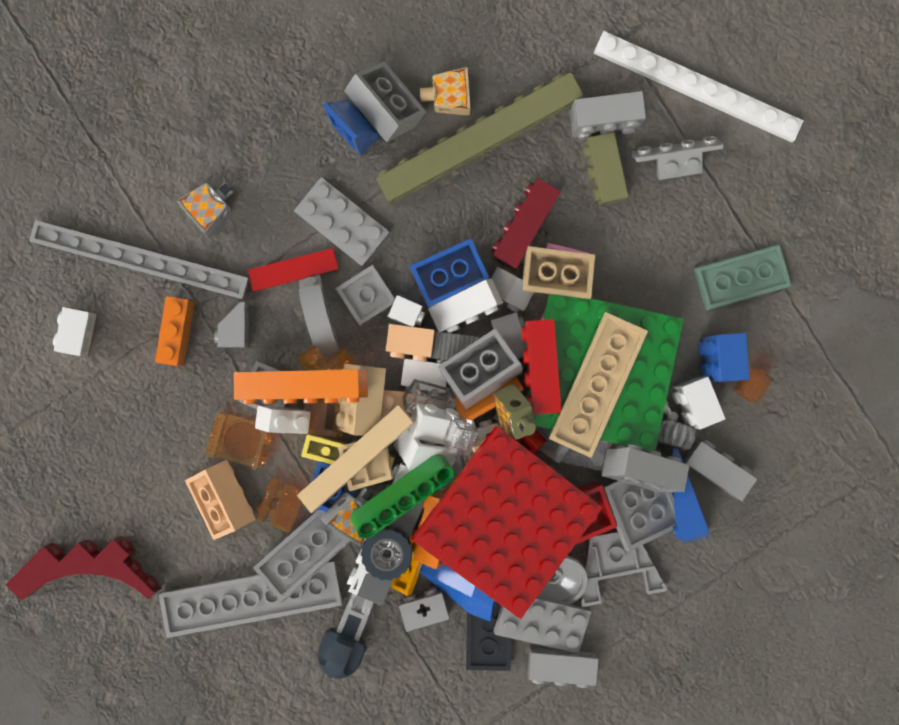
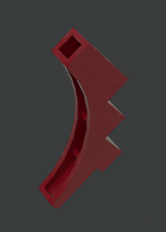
(84, 558)

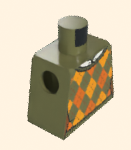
(514, 420)

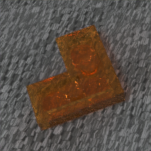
(313, 359)

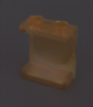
(238, 441)

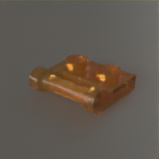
(318, 419)

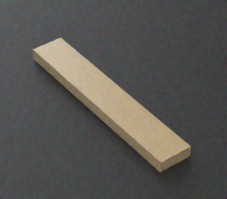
(355, 458)

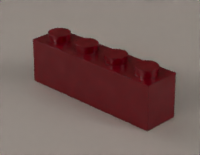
(525, 224)

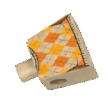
(449, 92)

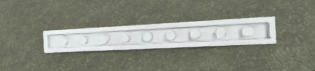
(698, 86)

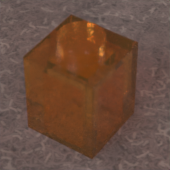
(755, 387)

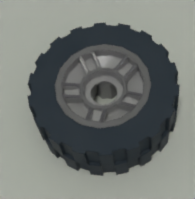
(383, 566)

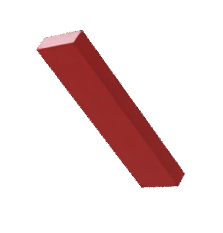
(293, 270)

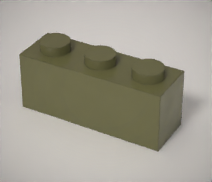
(605, 169)

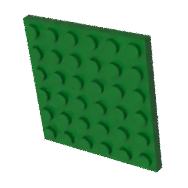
(644, 395)

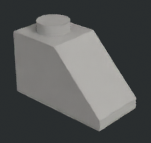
(234, 328)

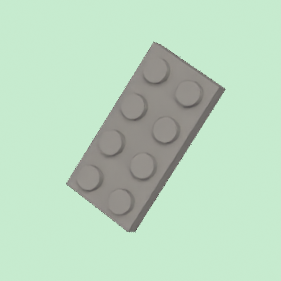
(341, 221)
(300, 556)
(546, 624)

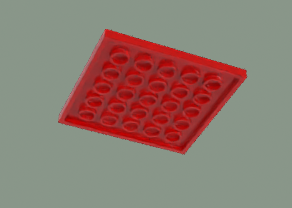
(507, 522)

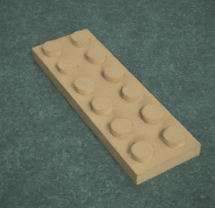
(598, 384)

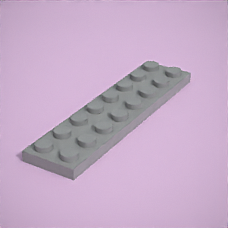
(244, 601)

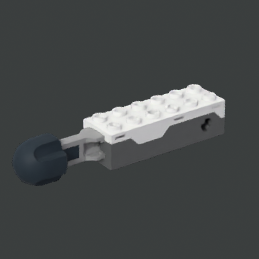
(342, 647)

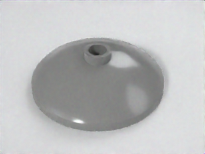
(567, 582)

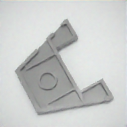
(609, 559)

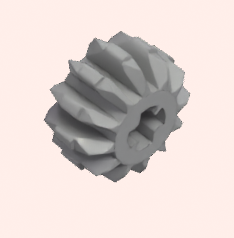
(676, 435)

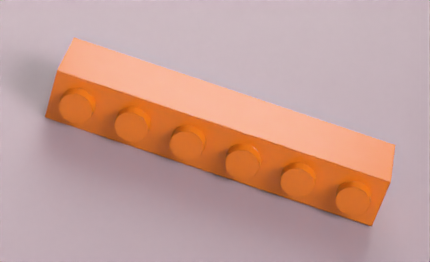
(301, 385)

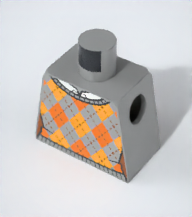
(207, 206)
(339, 515)

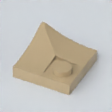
(375, 472)

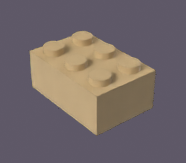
(362, 416)

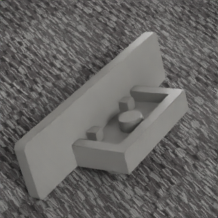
(678, 159)

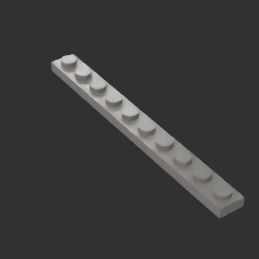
(139, 259)

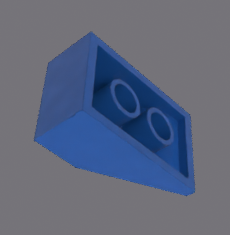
(351, 125)

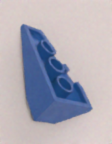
(688, 516)
(461, 591)

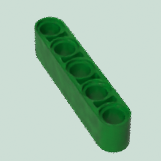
(402, 496)

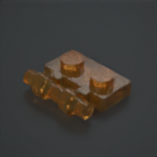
(287, 507)

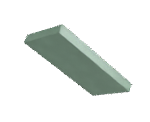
(742, 277)

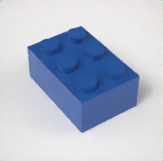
(449, 272)
(724, 357)

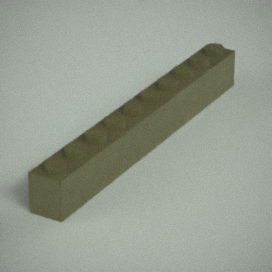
(480, 138)

